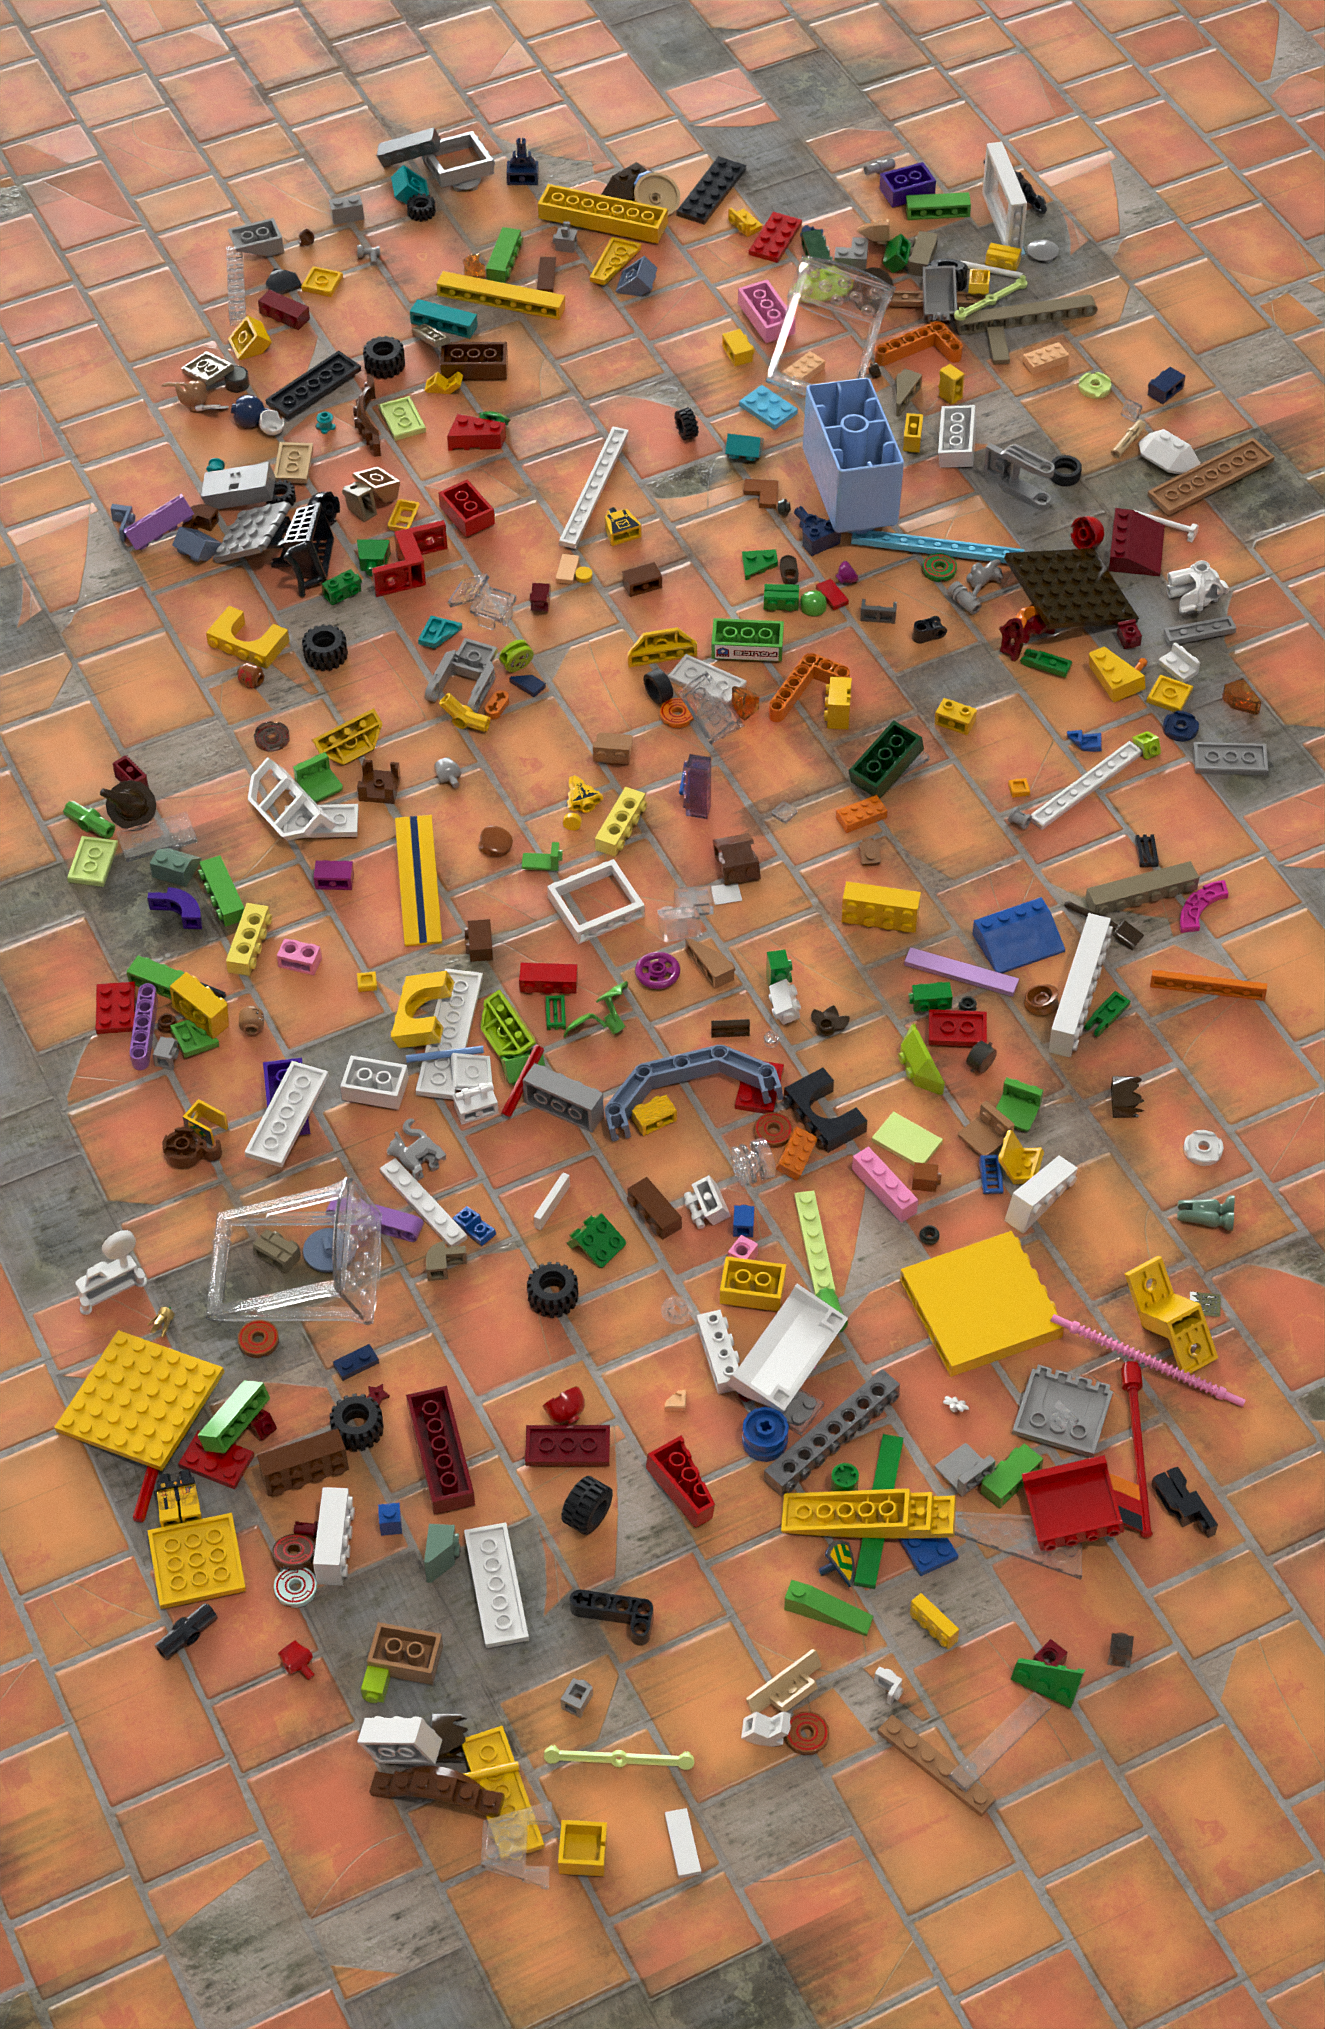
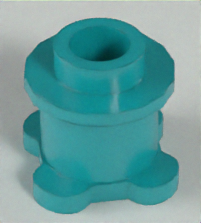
(325, 422)
(215, 464)

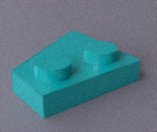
(438, 631)

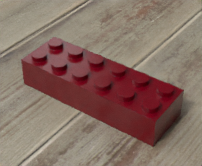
(440, 1450)

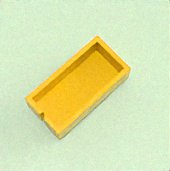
(880, 907)

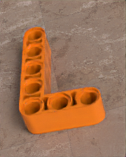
(918, 340)
(809, 667)

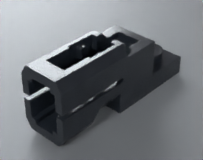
(1180, 1503)

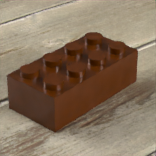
(475, 360)
(303, 1462)

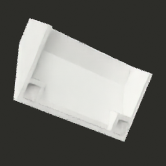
(788, 1350)

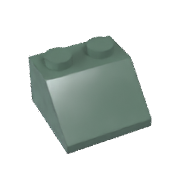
(174, 866)
(441, 1550)

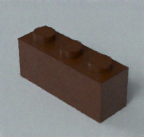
(654, 1208)

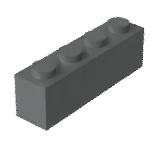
(408, 147)

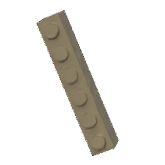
(1142, 888)

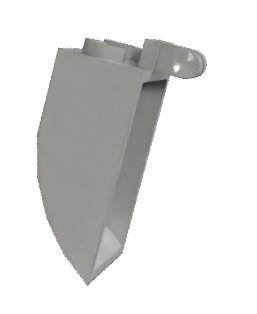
(939, 293)

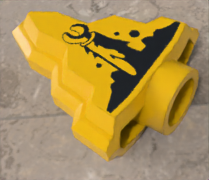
(582, 796)

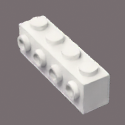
(718, 1348)

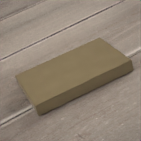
(207, 368)

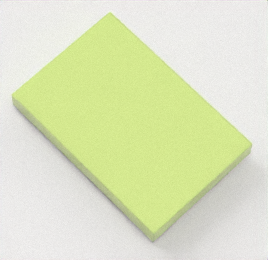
(402, 418)
(92, 861)
(906, 1139)

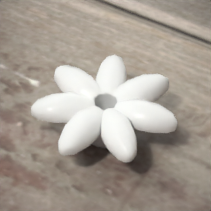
(955, 1405)

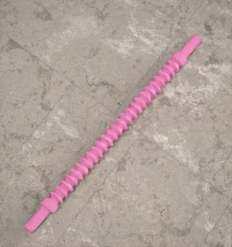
(1221, 1392)

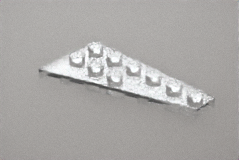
(1018, 1538)

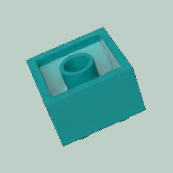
(408, 183)
(744, 446)

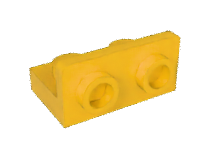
(744, 222)

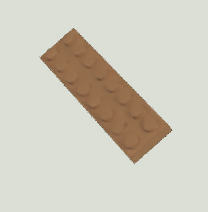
(1210, 476)

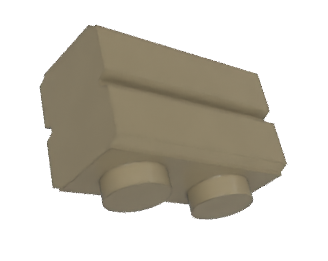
(276, 1250)

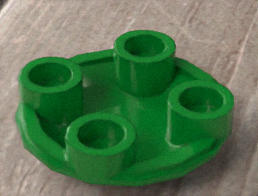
(491, 415)

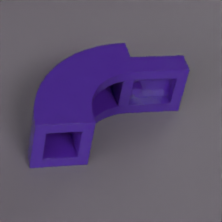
(179, 902)

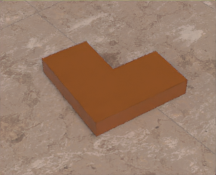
(765, 489)

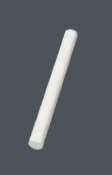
(994, 270)

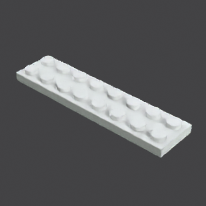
(456, 1017)

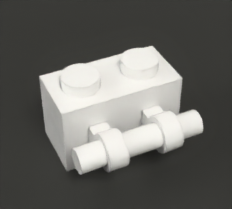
(475, 1103)
(710, 1200)

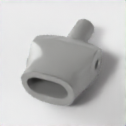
(447, 771)

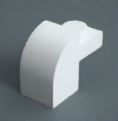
(766, 1730)

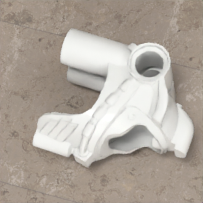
(1197, 585)

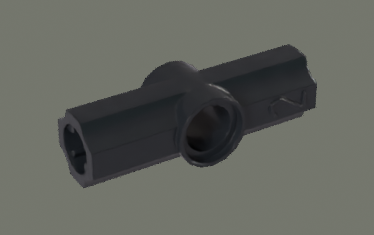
(186, 1631)

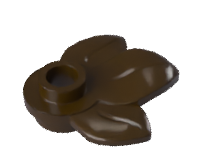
(829, 1021)

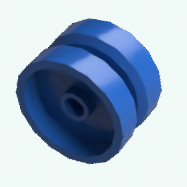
(765, 1434)

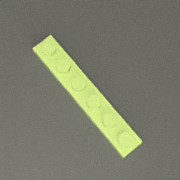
(814, 1241)

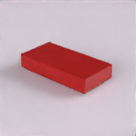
(833, 594)

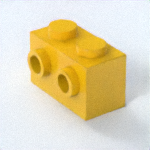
(955, 716)

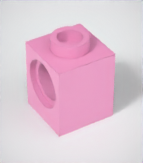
(744, 1246)

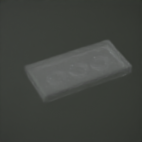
(156, 835)

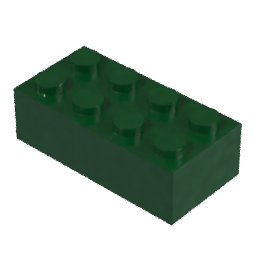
(886, 759)

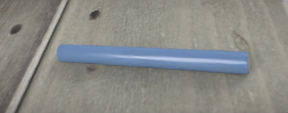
(443, 1054)

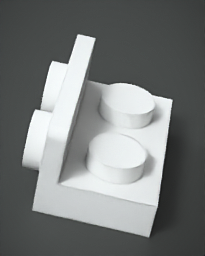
(1180, 663)

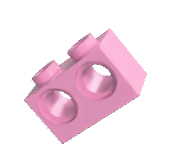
(299, 956)

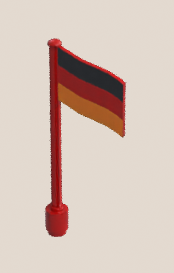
(1133, 1497)

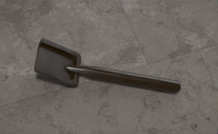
(1123, 932)

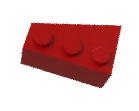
(476, 432)

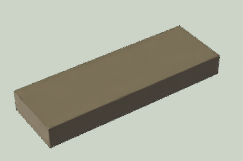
(998, 345)

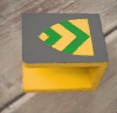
(209, 1113)

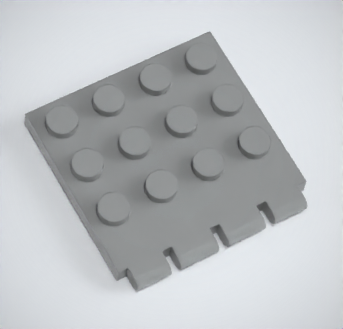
(251, 531)
(1078, 1395)

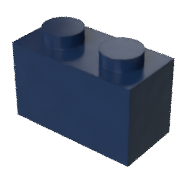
(1166, 385)

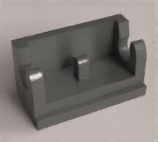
(878, 613)

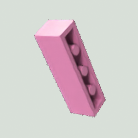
(885, 1184)

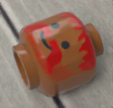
(250, 675)

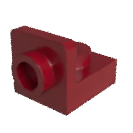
(263, 1424)

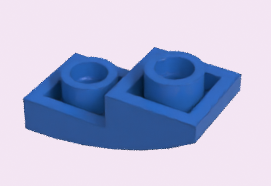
(473, 1226)

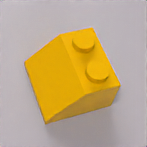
(249, 338)

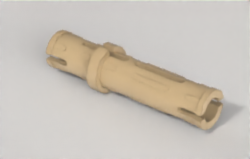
(1131, 435)

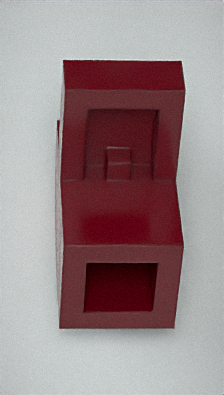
(540, 597)

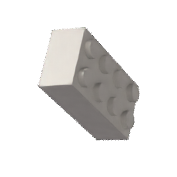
(563, 1097)

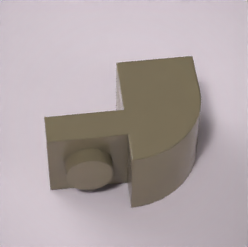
(440, 1257)

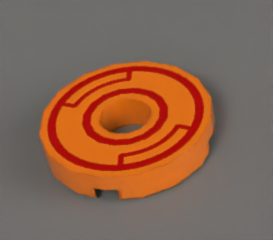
(675, 721)

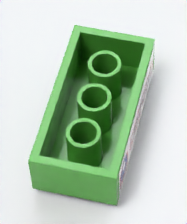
(747, 639)

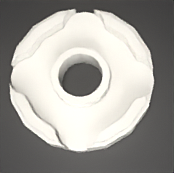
(1199, 1156)

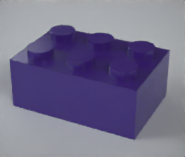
(906, 181)

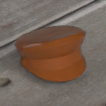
(495, 841)
(1042, 999)

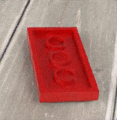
(775, 237)

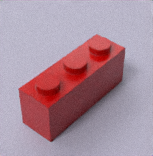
(548, 978)

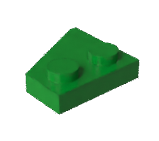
(758, 561)

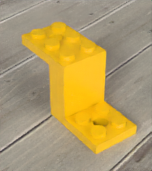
(1171, 1315)

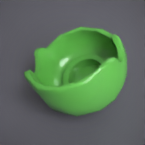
(813, 603)

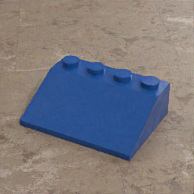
(1018, 936)

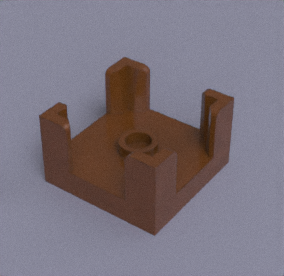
(379, 785)

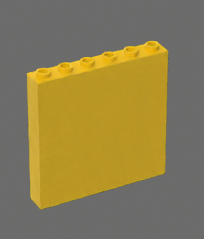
(981, 1303)

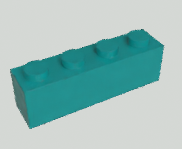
(444, 318)

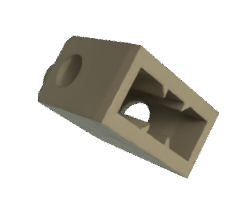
(360, 500)

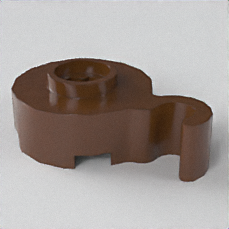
(185, 1148)

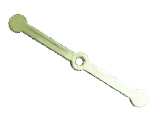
(990, 299)
(684, 1761)

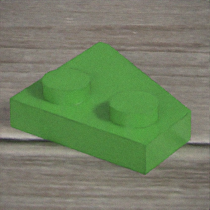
(192, 1039)

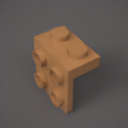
(612, 748)

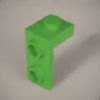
(542, 861)

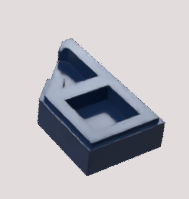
(528, 683)

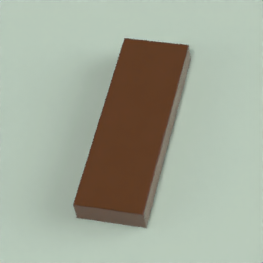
(546, 274)

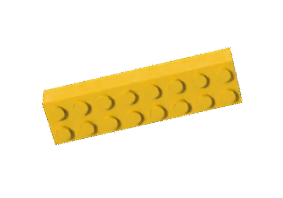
(603, 213)

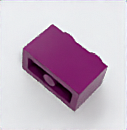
(333, 875)

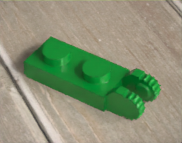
(1046, 662)
(1108, 1012)

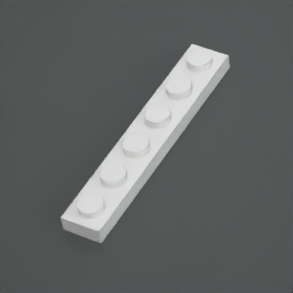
(423, 1203)

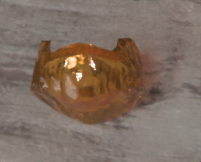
(473, 267)

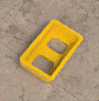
(403, 505)

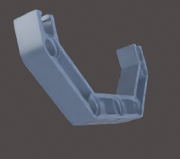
(684, 1068)

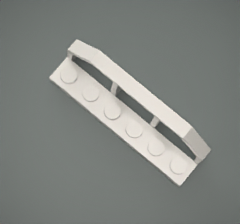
(302, 799)

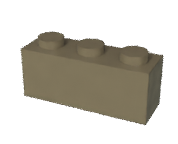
(922, 252)

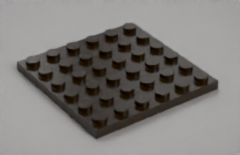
(1070, 588)

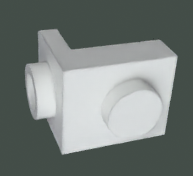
(888, 1680)

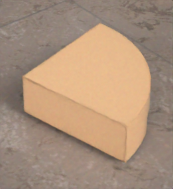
(676, 1402)

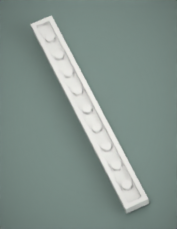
(593, 487)

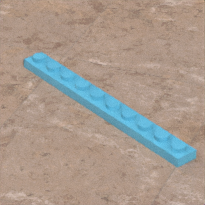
(932, 545)

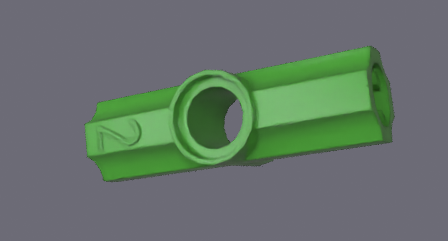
(89, 819)

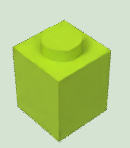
(375, 1684)

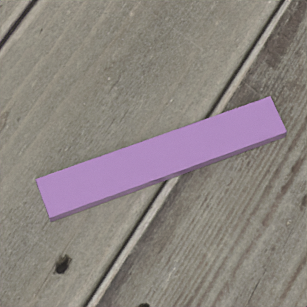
(961, 972)

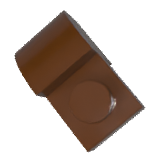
(203, 517)

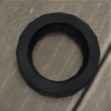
(1068, 462)
(658, 686)

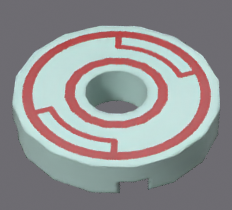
(295, 1598)

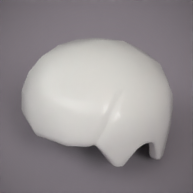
(271, 422)

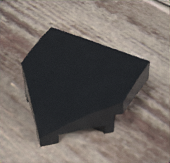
(283, 281)

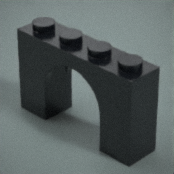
(829, 1131)

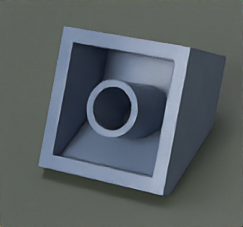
(637, 278)
(195, 543)

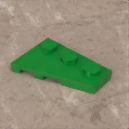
(1051, 1681)

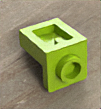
(1148, 743)

